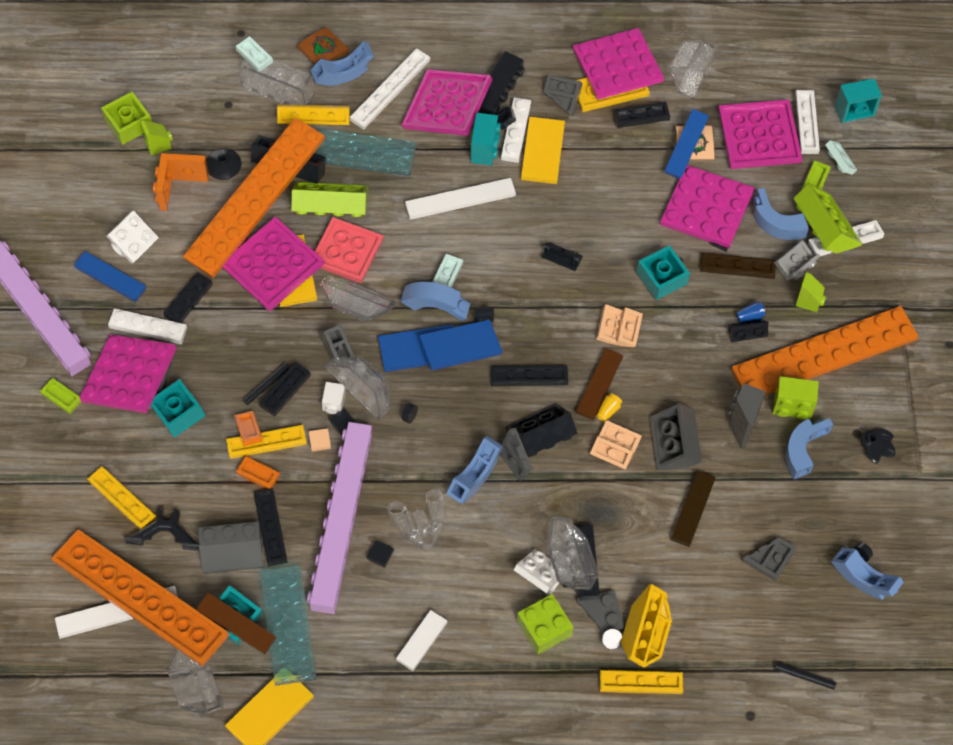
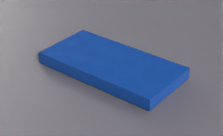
(460, 345)
(404, 349)

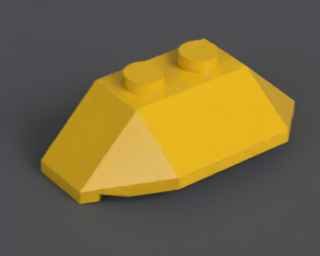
(647, 627)

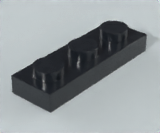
(641, 114)
(188, 298)
(284, 389)

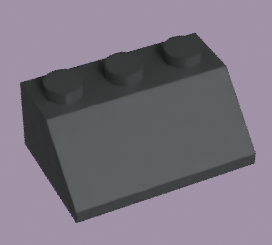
(745, 412)
(675, 438)
(230, 547)

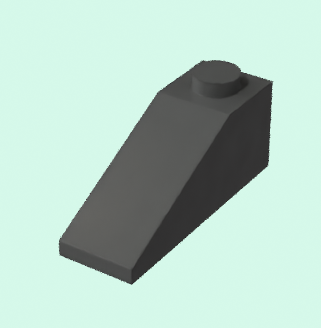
(336, 342)

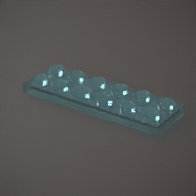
(367, 152)
(288, 621)

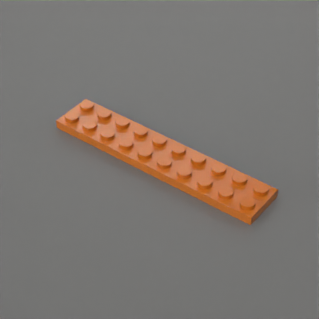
(254, 197)
(828, 351)
(140, 597)

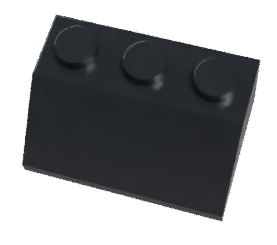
(544, 429)

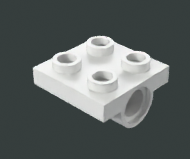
(131, 237)
(538, 570)

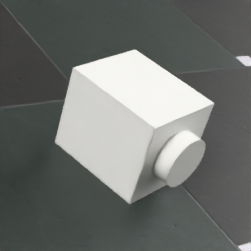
(333, 397)

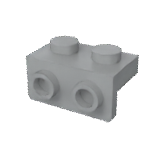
(796, 261)

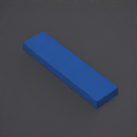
(686, 144)
(110, 276)

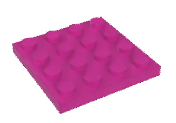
(618, 63)
(447, 102)
(759, 134)
(707, 206)
(272, 264)
(128, 373)

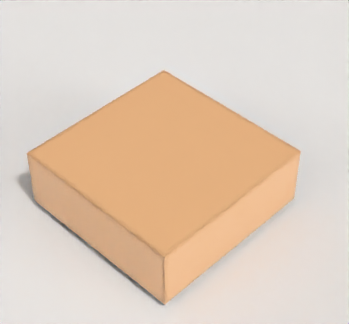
(319, 440)

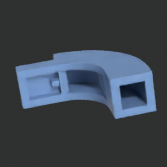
(343, 70)
(776, 224)
(435, 295)
(796, 455)
(477, 472)
(863, 576)

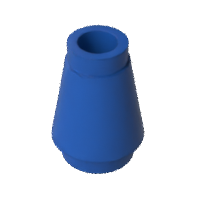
(751, 312)

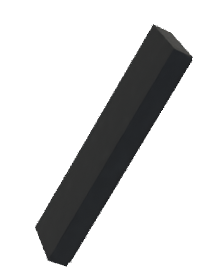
(529, 375)
(270, 527)

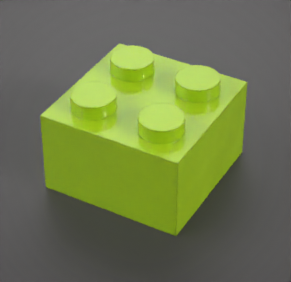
(124, 117)
(795, 397)
(545, 624)

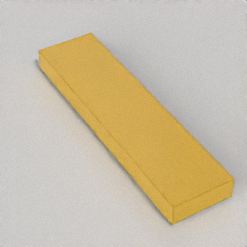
(313, 114)
(272, 441)
(121, 498)
(641, 682)

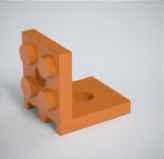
(177, 168)

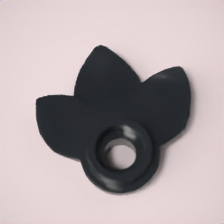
(880, 446)

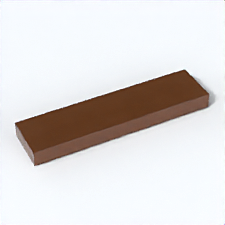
(599, 384)
(236, 623)

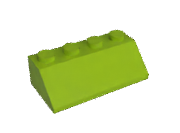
(330, 198)
(826, 220)

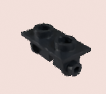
(561, 256)
(749, 331)

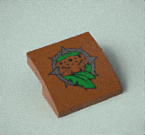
(323, 45)

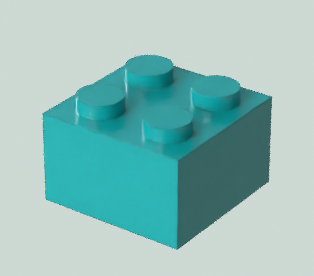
(858, 100)
(485, 139)
(663, 272)
(177, 408)
(242, 605)

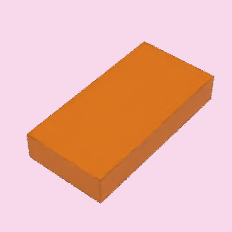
(248, 428)
(257, 473)

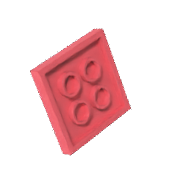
(348, 249)

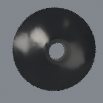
(225, 169)

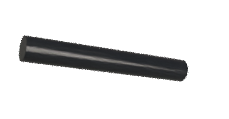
(265, 384)
(805, 676)

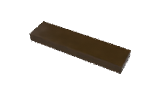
(738, 265)
(693, 509)

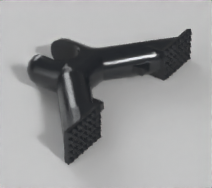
(171, 525)

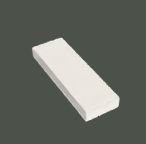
(421, 640)

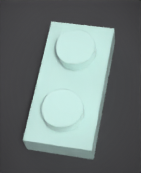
(254, 54)
(837, 152)
(448, 270)

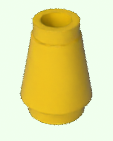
(608, 407)

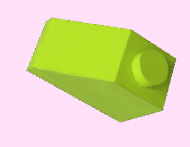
(156, 137)
(811, 294)

